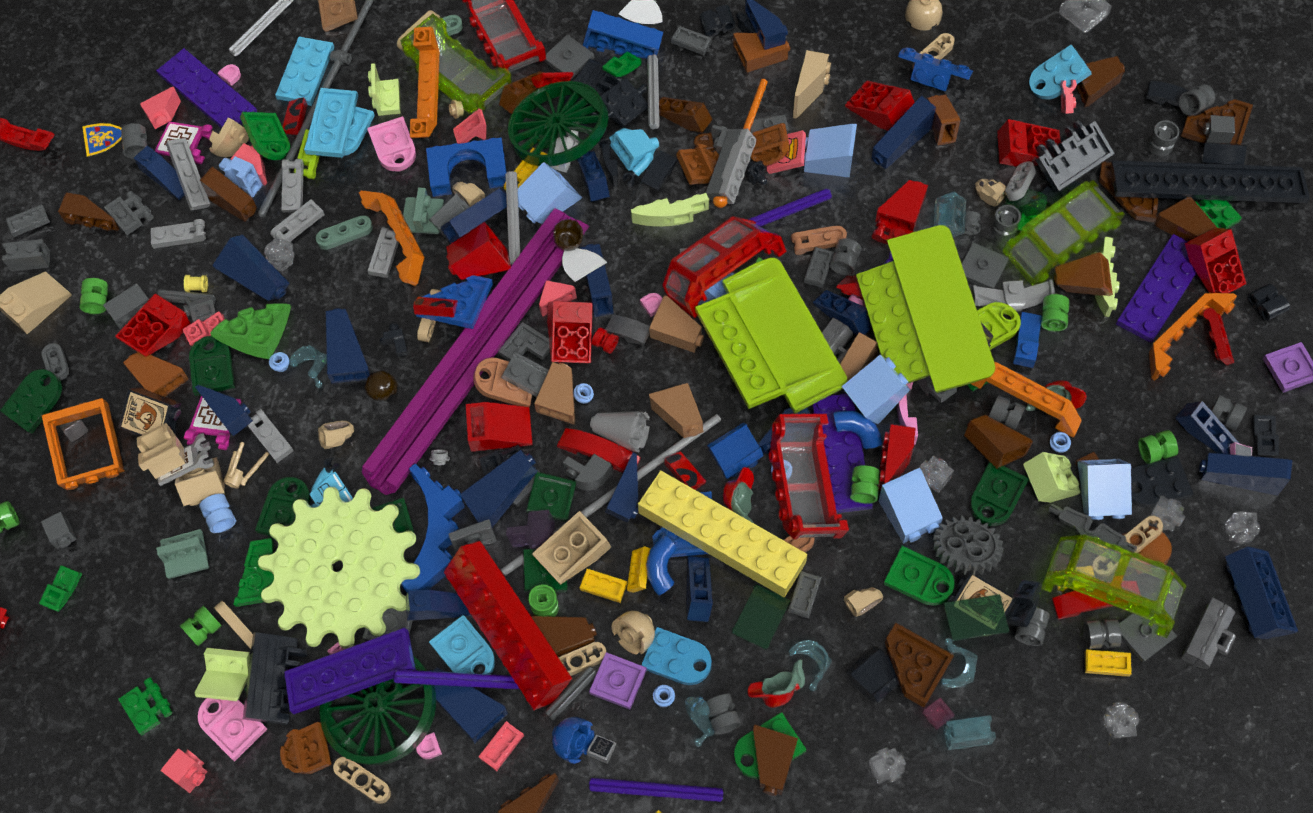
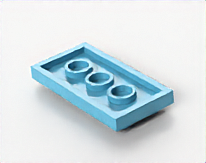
(305, 70)
(331, 122)

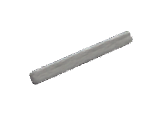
(258, 26)
(653, 92)
(513, 216)

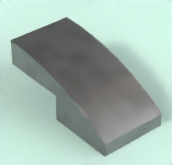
(629, 329)

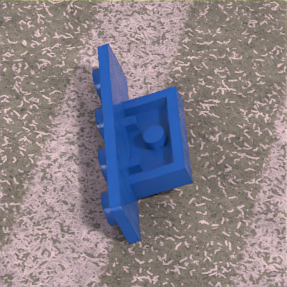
(932, 70)

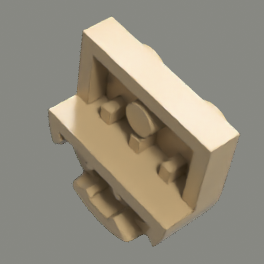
(229, 139)

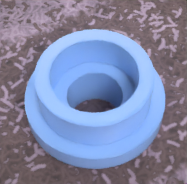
(283, 365)
(585, 388)
(1064, 438)
(660, 690)

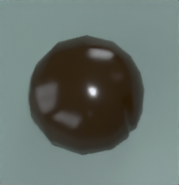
(568, 235)
(380, 385)

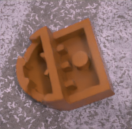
(771, 144)
(698, 163)
(1158, 550)
(305, 750)

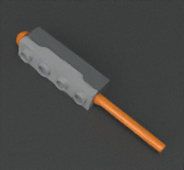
(734, 158)

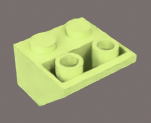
(1051, 477)

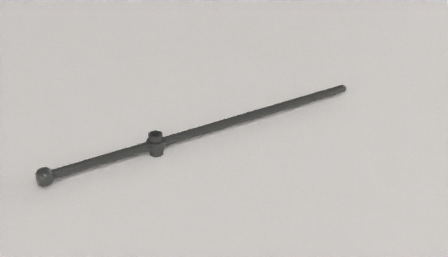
(339, 57)

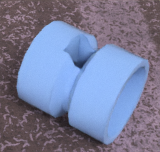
(217, 514)

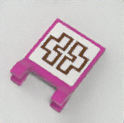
(190, 132)
(207, 422)

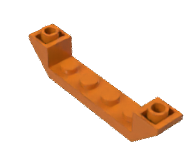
(427, 83)
(410, 267)
(1159, 360)
(1036, 396)

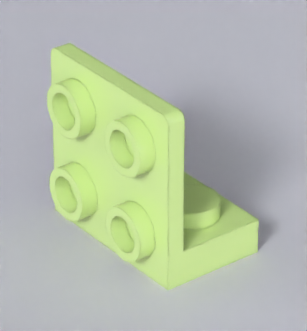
(384, 93)
(224, 674)

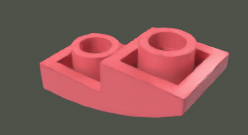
(202, 329)

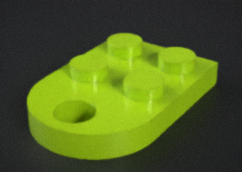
(997, 324)

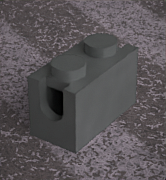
(26, 255)
(126, 305)

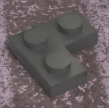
(525, 339)

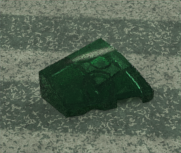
(1031, 204)

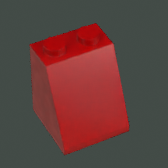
(477, 254)

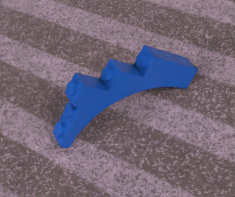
(442, 507)

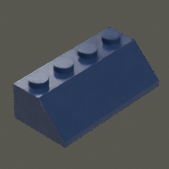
(1260, 593)

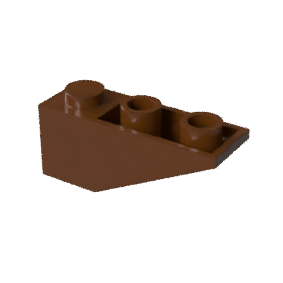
(516, 92)
(685, 113)
(80, 210)
(532, 799)

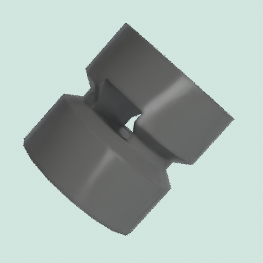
(1197, 99)
(1163, 138)
(134, 139)
(1006, 222)
(845, 257)
(1007, 412)
(1235, 412)
(1035, 632)
(1099, 634)
(722, 714)

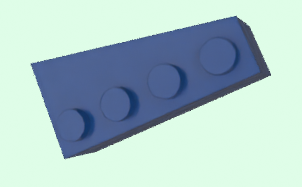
(621, 36)

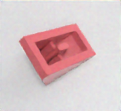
(556, 292)

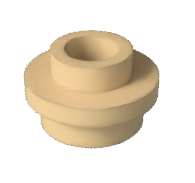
(456, 108)

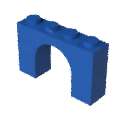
(443, 159)

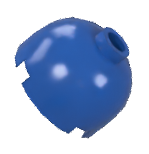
(572, 738)

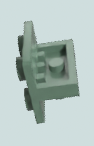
(420, 210)
(183, 554)

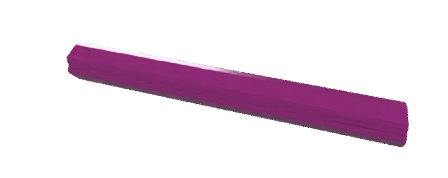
(454, 374)

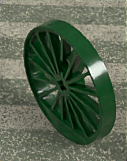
(550, 127)
(373, 715)

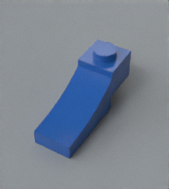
(1027, 340)

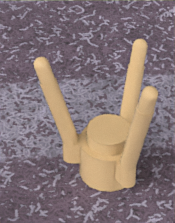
(234, 476)

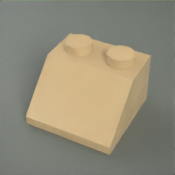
(200, 484)

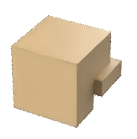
(160, 451)

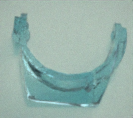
(310, 353)
(816, 652)
(969, 671)
(698, 713)

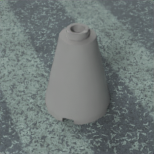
(622, 428)

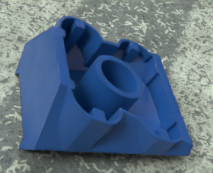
(735, 451)

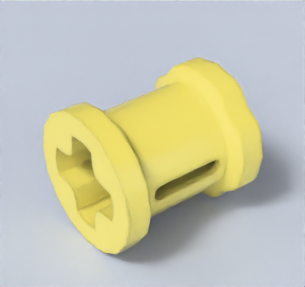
(195, 283)

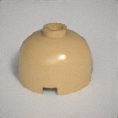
(923, 13)
(635, 631)

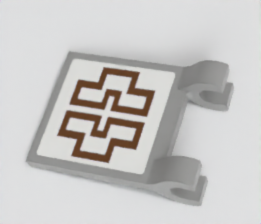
(192, 460)

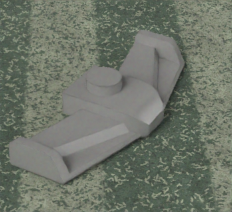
(1013, 294)

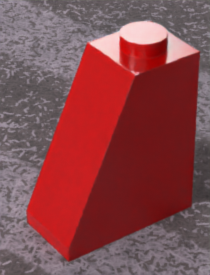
(904, 206)

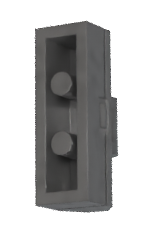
(837, 337)
(1204, 639)

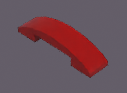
(24, 137)
(590, 444)
(1074, 603)

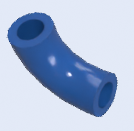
(858, 424)
(657, 565)

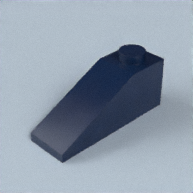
(766, 25)
(159, 171)
(227, 409)
(1206, 427)
(626, 493)
(699, 589)
(434, 605)

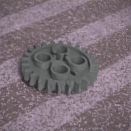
(967, 545)

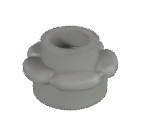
(439, 456)

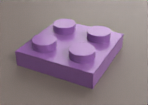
(1290, 367)
(618, 681)

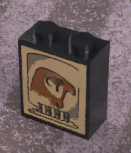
(147, 411)
(976, 587)

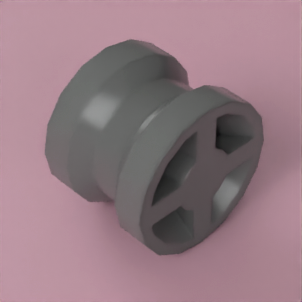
(972, 223)

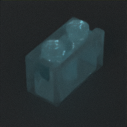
(951, 212)
(969, 732)

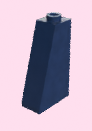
(904, 133)
(475, 215)
(250, 268)
(599, 286)
(344, 353)
(1247, 472)
(499, 488)
(469, 709)

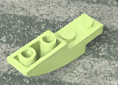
(665, 214)
(1108, 303)

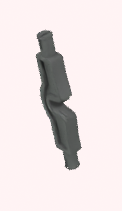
(1082, 523)

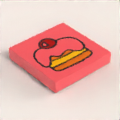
(794, 156)

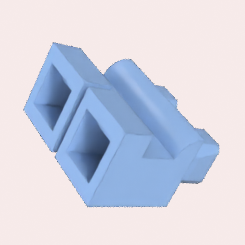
(242, 174)

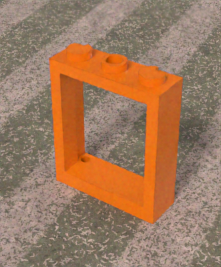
(75, 413)

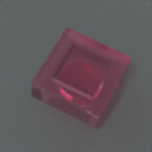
(938, 713)

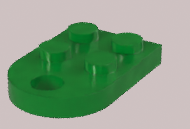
(266, 134)
(918, 577)
(745, 745)

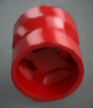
(605, 340)

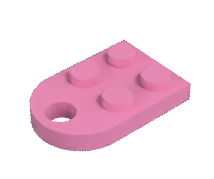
(393, 142)
(228, 727)

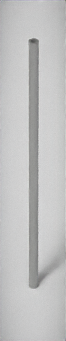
(641, 473)

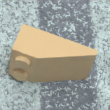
(811, 80)
(32, 300)
(572, 548)

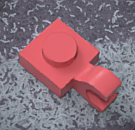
(1068, 102)

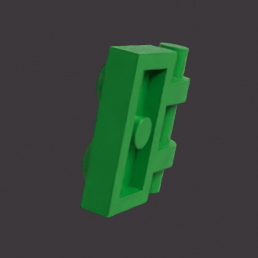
(1221, 211)
(139, 709)

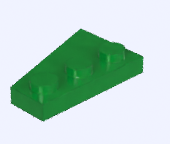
(254, 578)

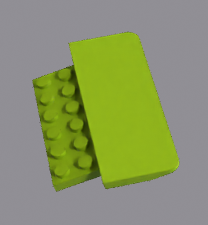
(927, 312)
(770, 339)

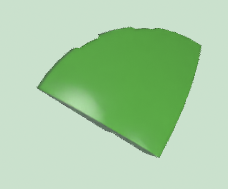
(254, 330)

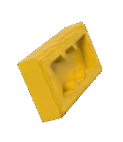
(638, 572)
(603, 585)
(1107, 663)

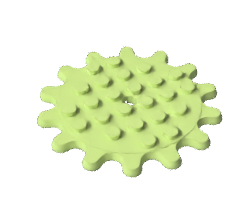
(370, 571)

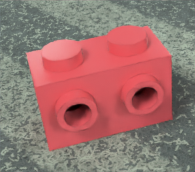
(185, 770)

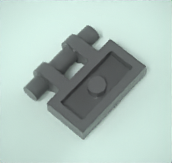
(124, 216)

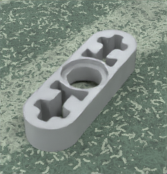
(1020, 181)

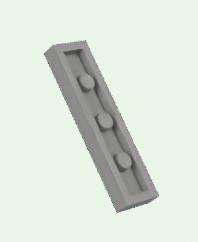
(187, 174)

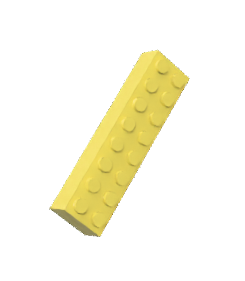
(722, 533)

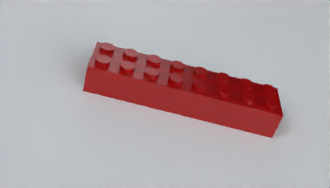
(507, 625)

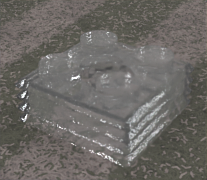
(1085, 13)

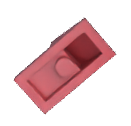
(471, 127)

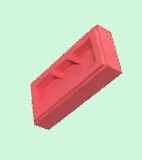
(501, 746)

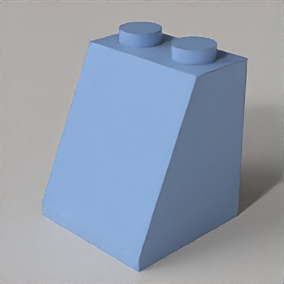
(830, 150)
(544, 192)
(877, 388)
(1105, 488)
(910, 506)

